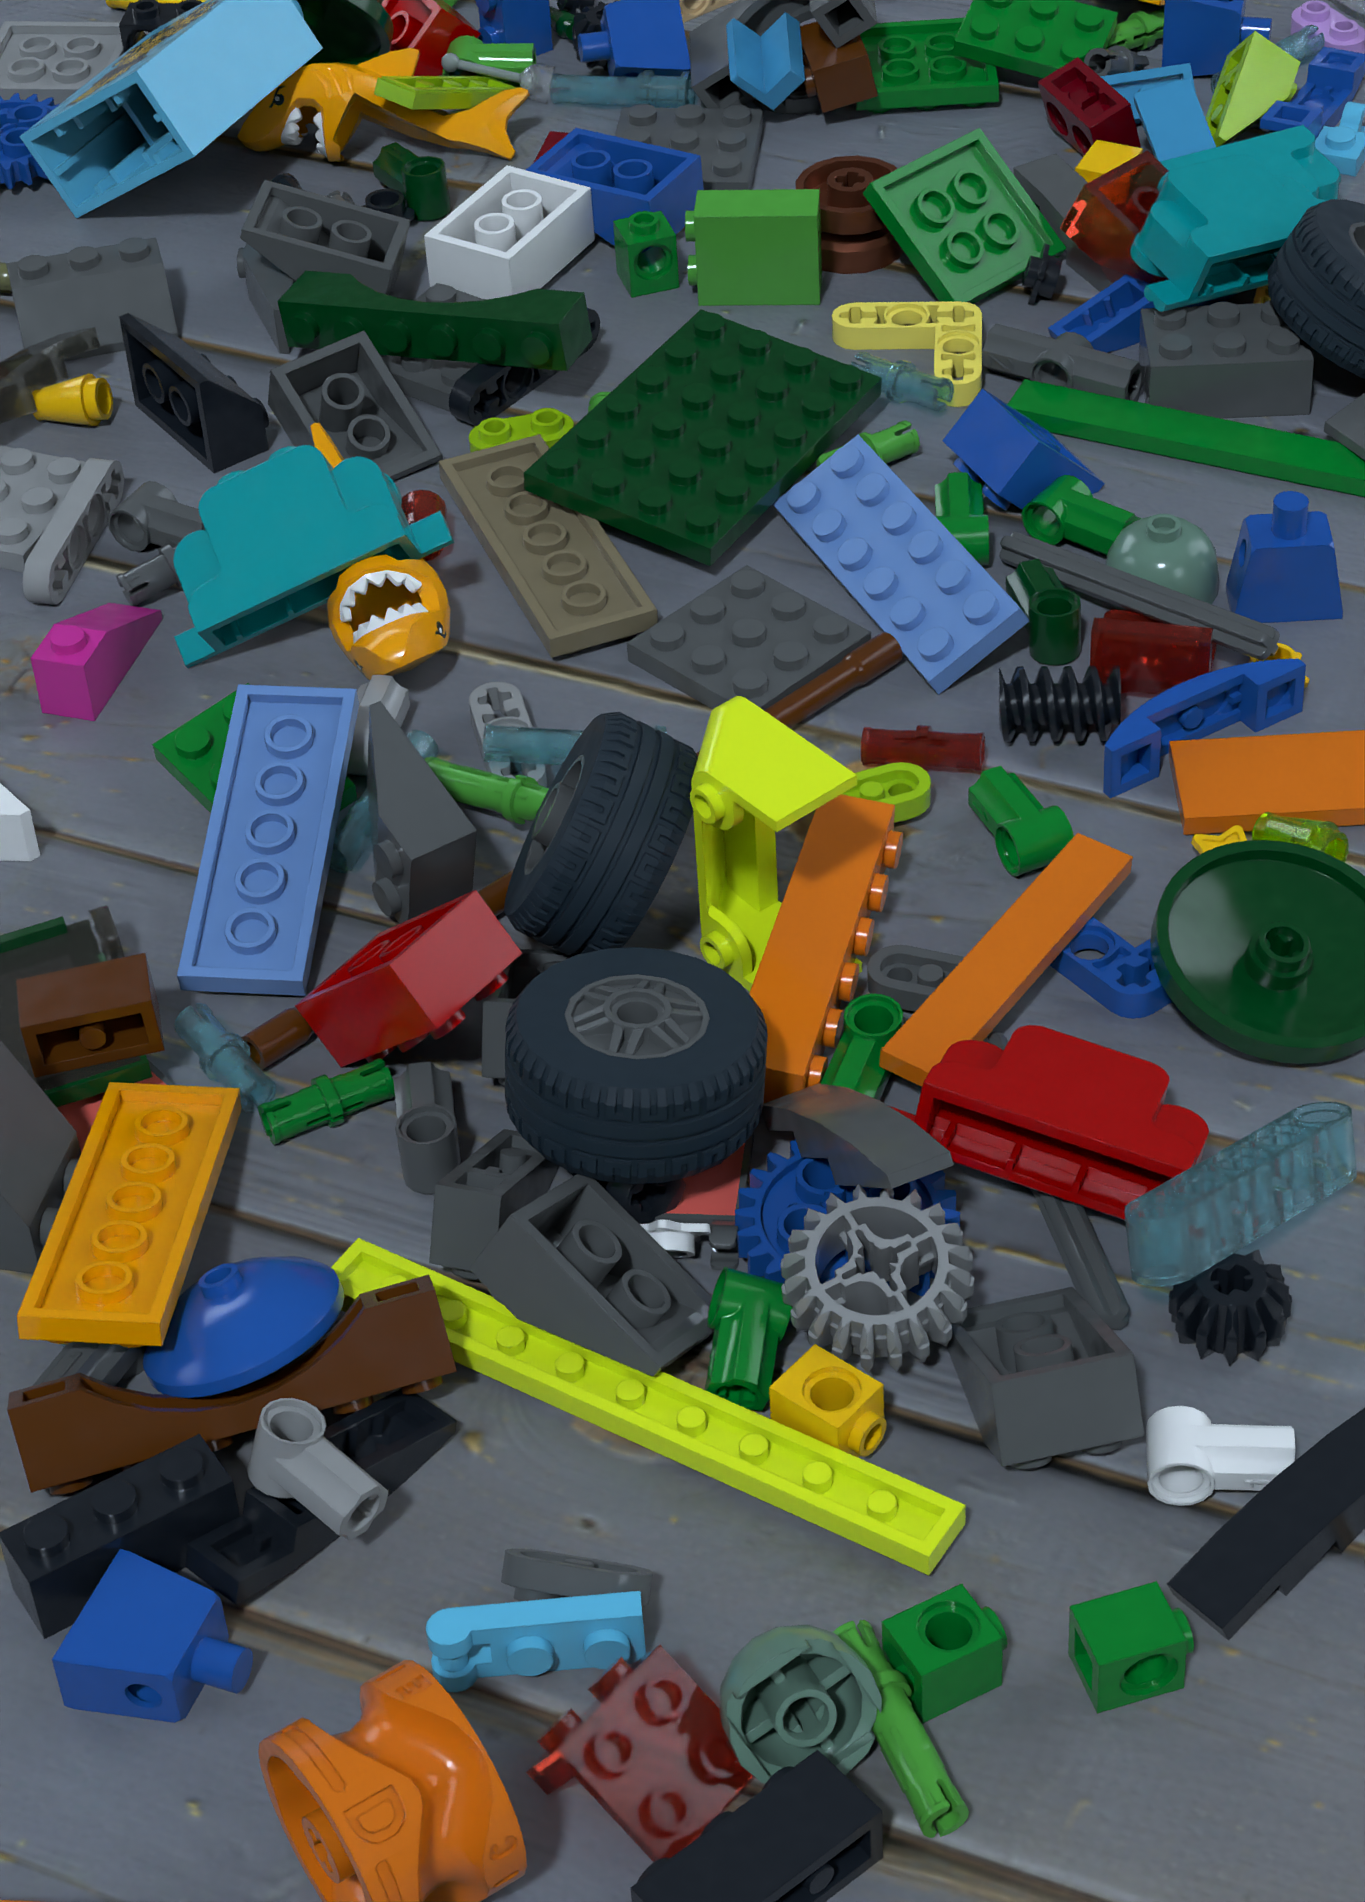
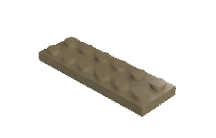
(548, 555)

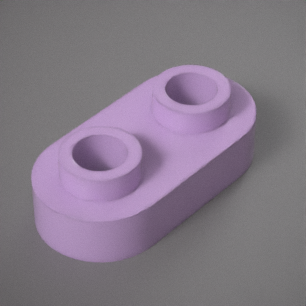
(1337, 29)

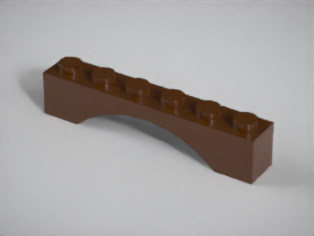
(90, 1427)

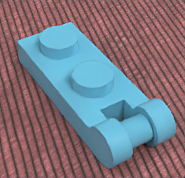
(534, 1637)

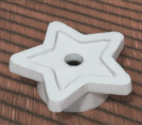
(676, 1237)

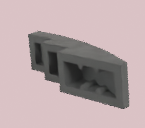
(1055, 188)
(857, 1135)

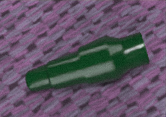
(562, 22)

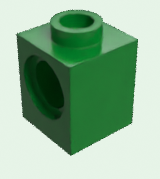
(653, 269)
(1129, 1646)
(945, 1651)

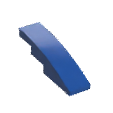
(1113, 315)

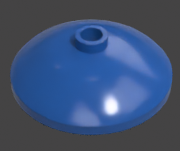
(243, 1324)

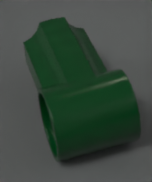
(418, 178)
(1051, 612)

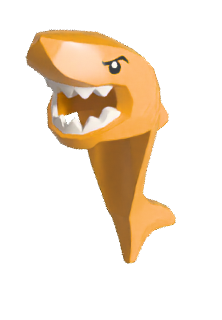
(343, 94)
(396, 616)

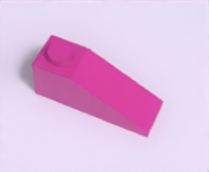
(89, 657)

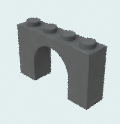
(709, 47)

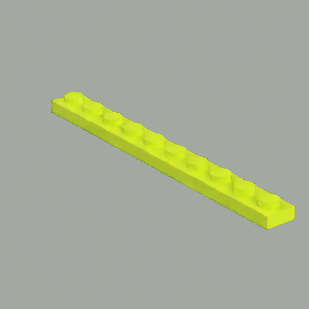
(679, 1420)

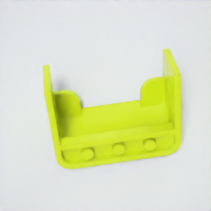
(745, 788)

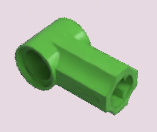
(505, 56)

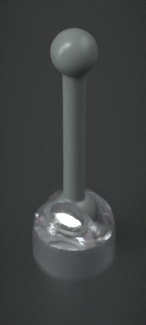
(534, 78)

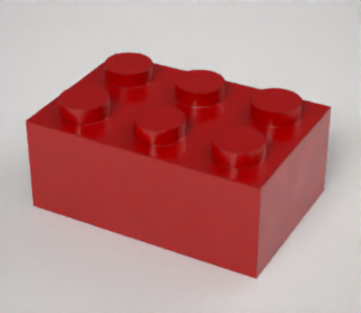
(411, 981)

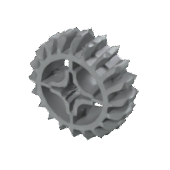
(859, 1308)

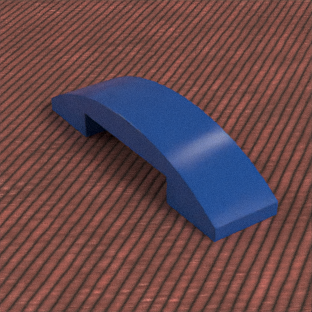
(1330, 84)
(1248, 692)

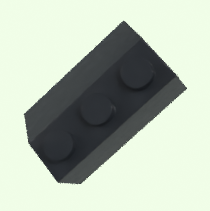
(192, 397)

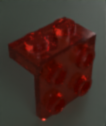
(1149, 652)
(646, 1753)

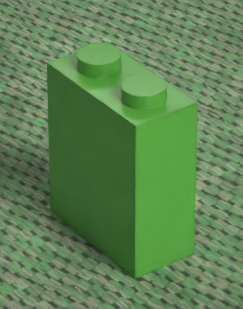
(756, 247)

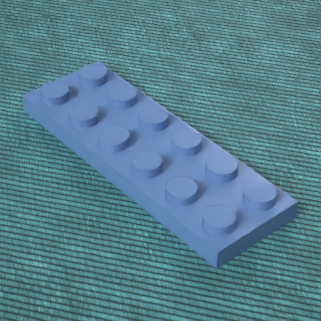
(900, 564)
(269, 841)

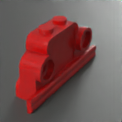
(1060, 1117)

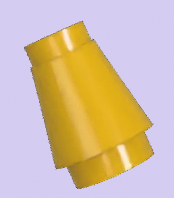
(75, 401)

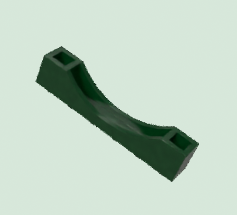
(515, 330)

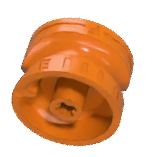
(397, 1801)

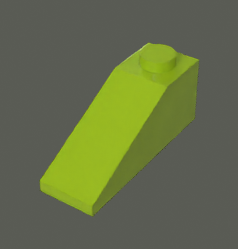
(1248, 85)

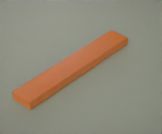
(1008, 957)

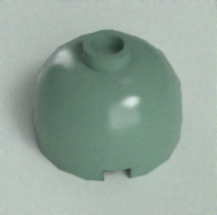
(1168, 554)
(798, 1695)

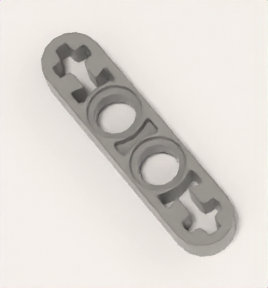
(73, 531)

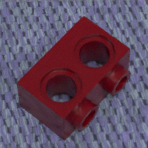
(1086, 108)

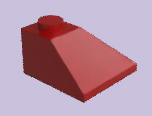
(427, 28)

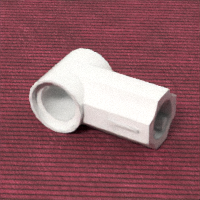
(1195, 1457)

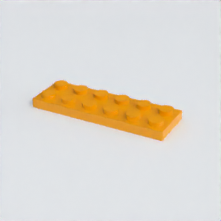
(131, 1216)

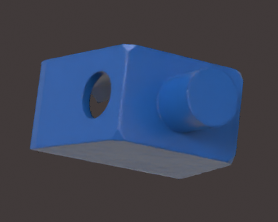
(1206, 32)
(639, 38)
(1285, 565)
(148, 1645)

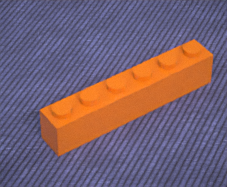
(819, 935)

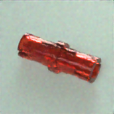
(923, 748)

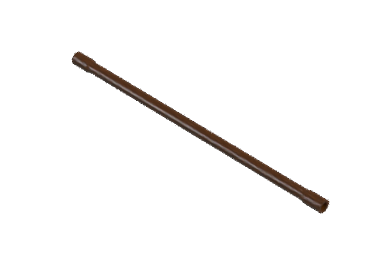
(290, 1029)

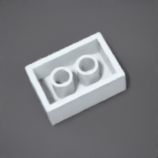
(510, 235)

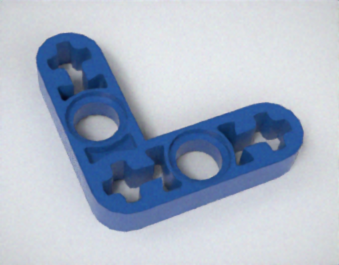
(1117, 976)

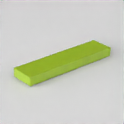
(438, 91)

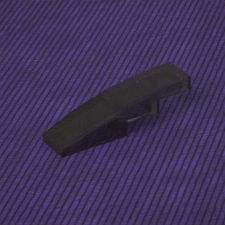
(37, 368)

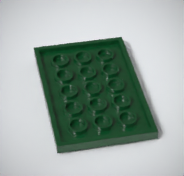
(703, 436)

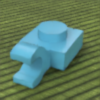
(1345, 143)

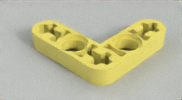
(940, 326)

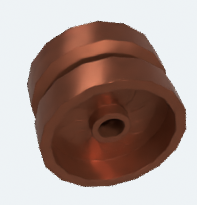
(851, 231)

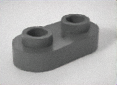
(908, 973)
(552, 1574)

